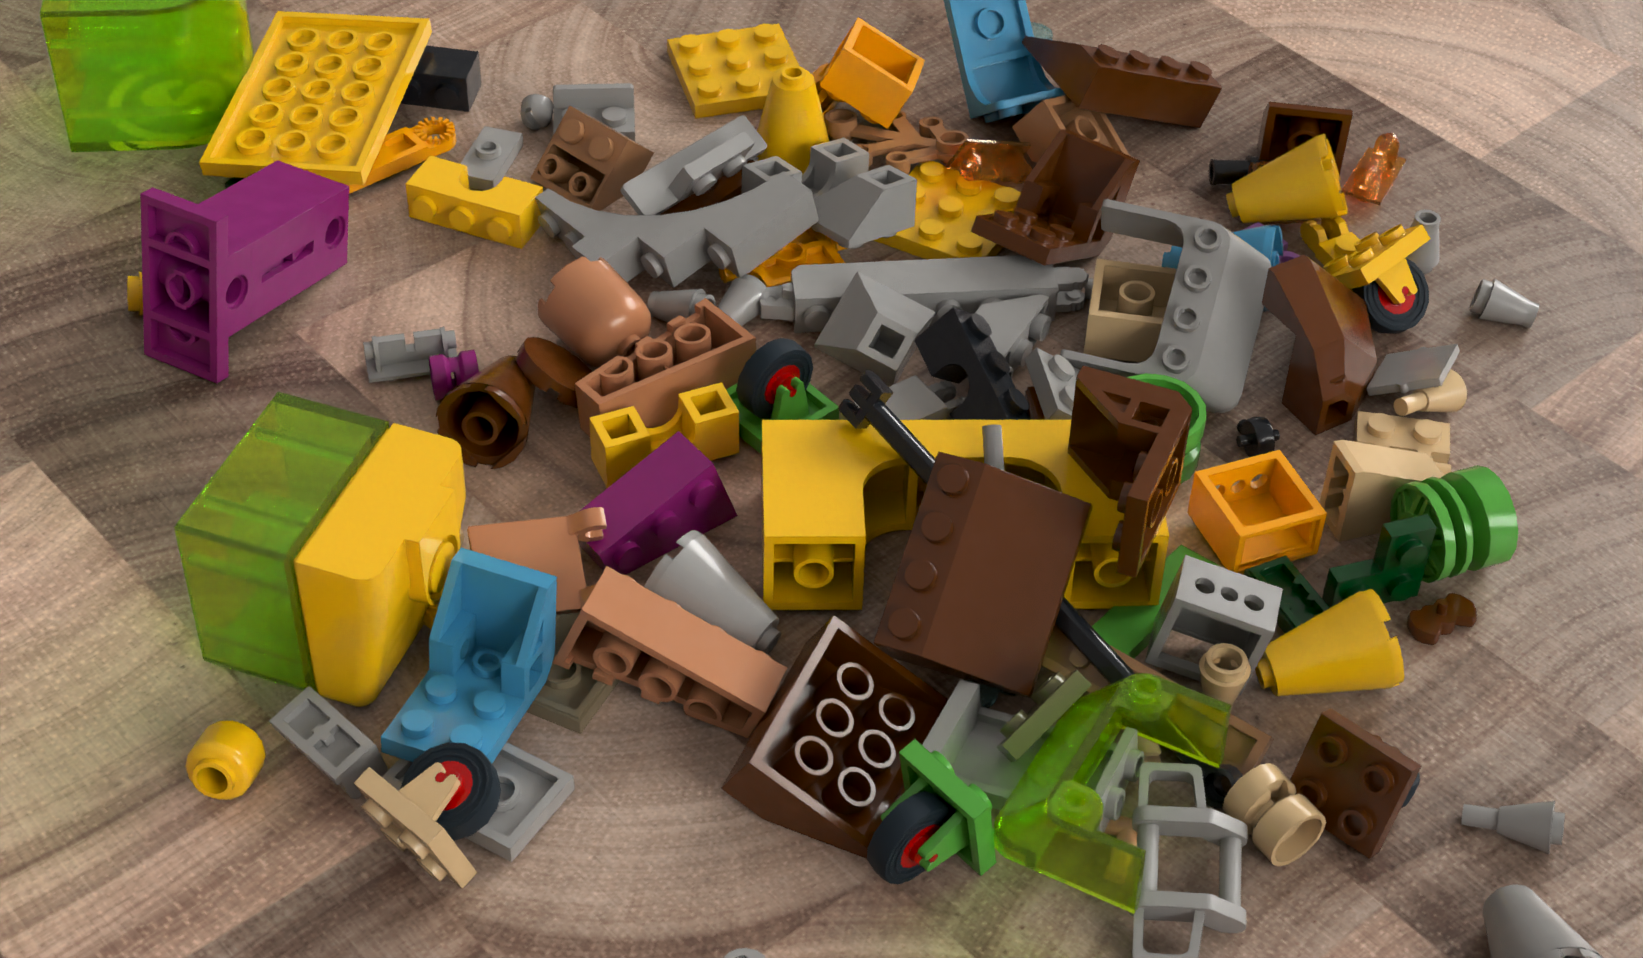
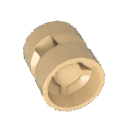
(1280, 820)

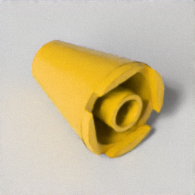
(792, 117)
(1291, 187)
(1335, 652)

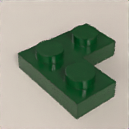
(1396, 566)

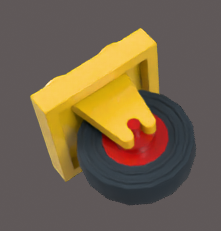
(1385, 278)

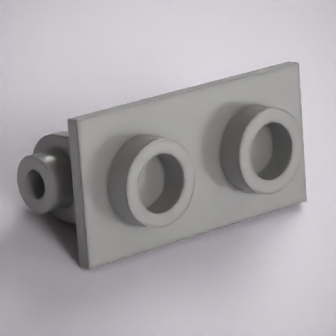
(392, 359)

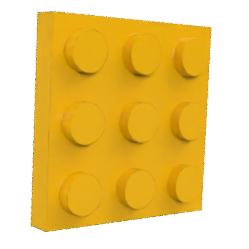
(729, 67)
(947, 213)

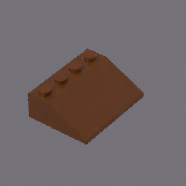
(1128, 82)
(983, 575)
(833, 740)

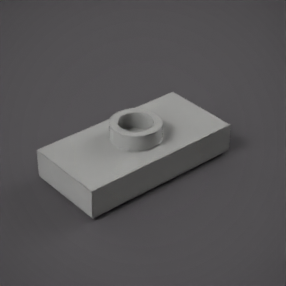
(491, 157)

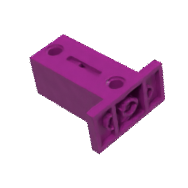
(234, 260)

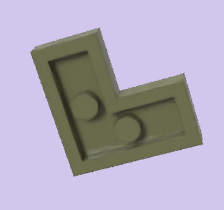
(1051, 701)

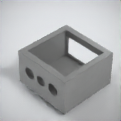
(1217, 609)

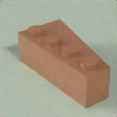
(686, 357)
(670, 655)

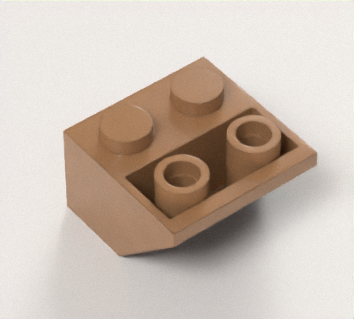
(589, 161)

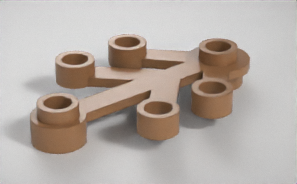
(931, 142)

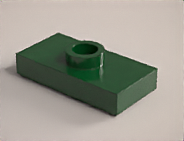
(1298, 598)

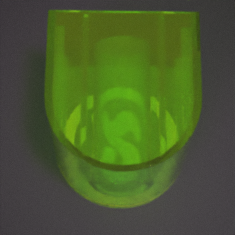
(145, 69)

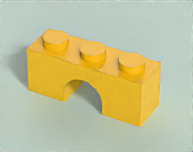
(501, 214)
(703, 416)

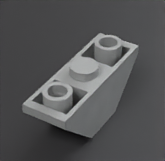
(1017, 326)

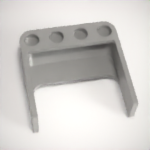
(1210, 308)

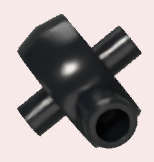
(1256, 436)

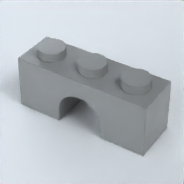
(828, 167)

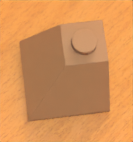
(1060, 113)

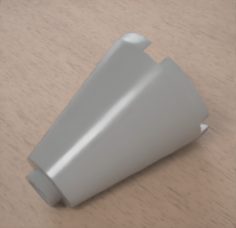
(715, 592)
(1526, 927)

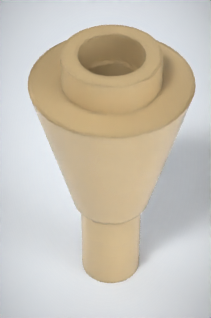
(1444, 398)

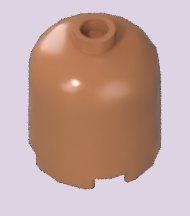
(595, 311)

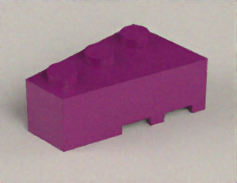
(657, 505)

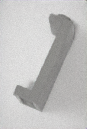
(969, 739)

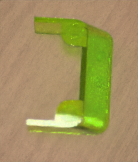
(1055, 816)

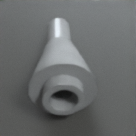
(1529, 823)

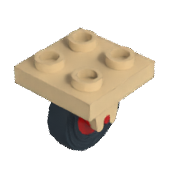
(441, 799)

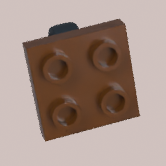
(1355, 781)

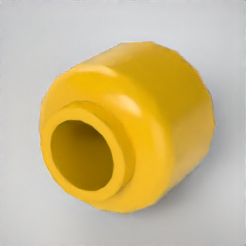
(225, 760)

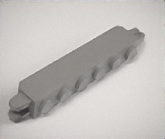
(930, 282)

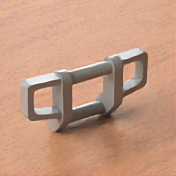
(1202, 909)

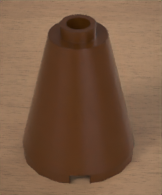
(489, 414)

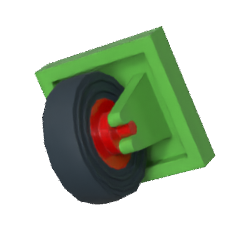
(778, 388)
(932, 821)

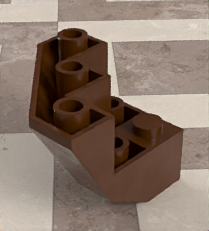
(1332, 343)

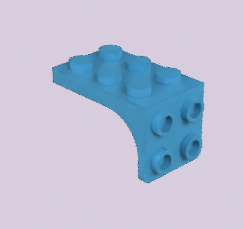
(993, 63)

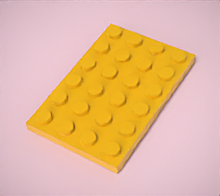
(318, 95)

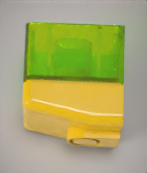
(322, 547)

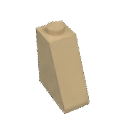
(1363, 482)

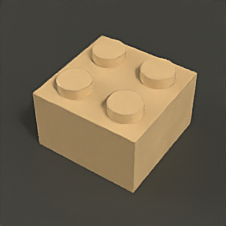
(1127, 309)

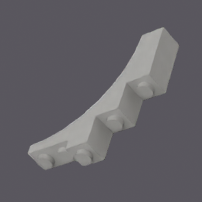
(676, 245)

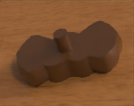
(1440, 618)

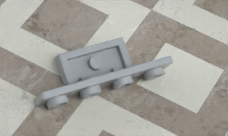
(694, 168)

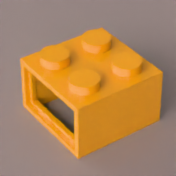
(872, 73)
(1256, 518)

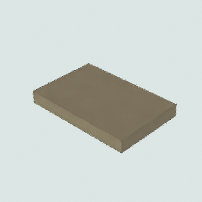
(570, 694)

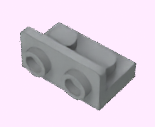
(605, 102)

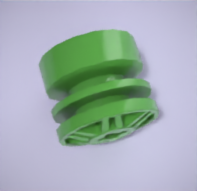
(1471, 518)

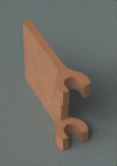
(548, 547)

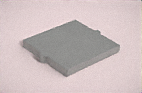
(1413, 370)

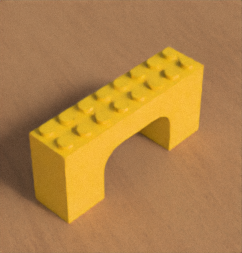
(842, 486)

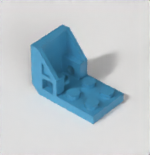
(485, 658)

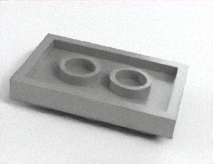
(527, 799)

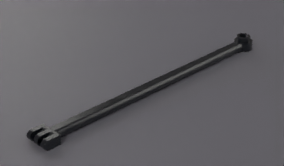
(1071, 623)

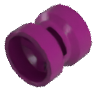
(440, 367)

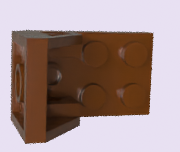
(1062, 202)
(1133, 449)

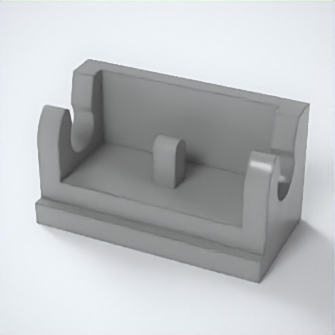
(328, 740)

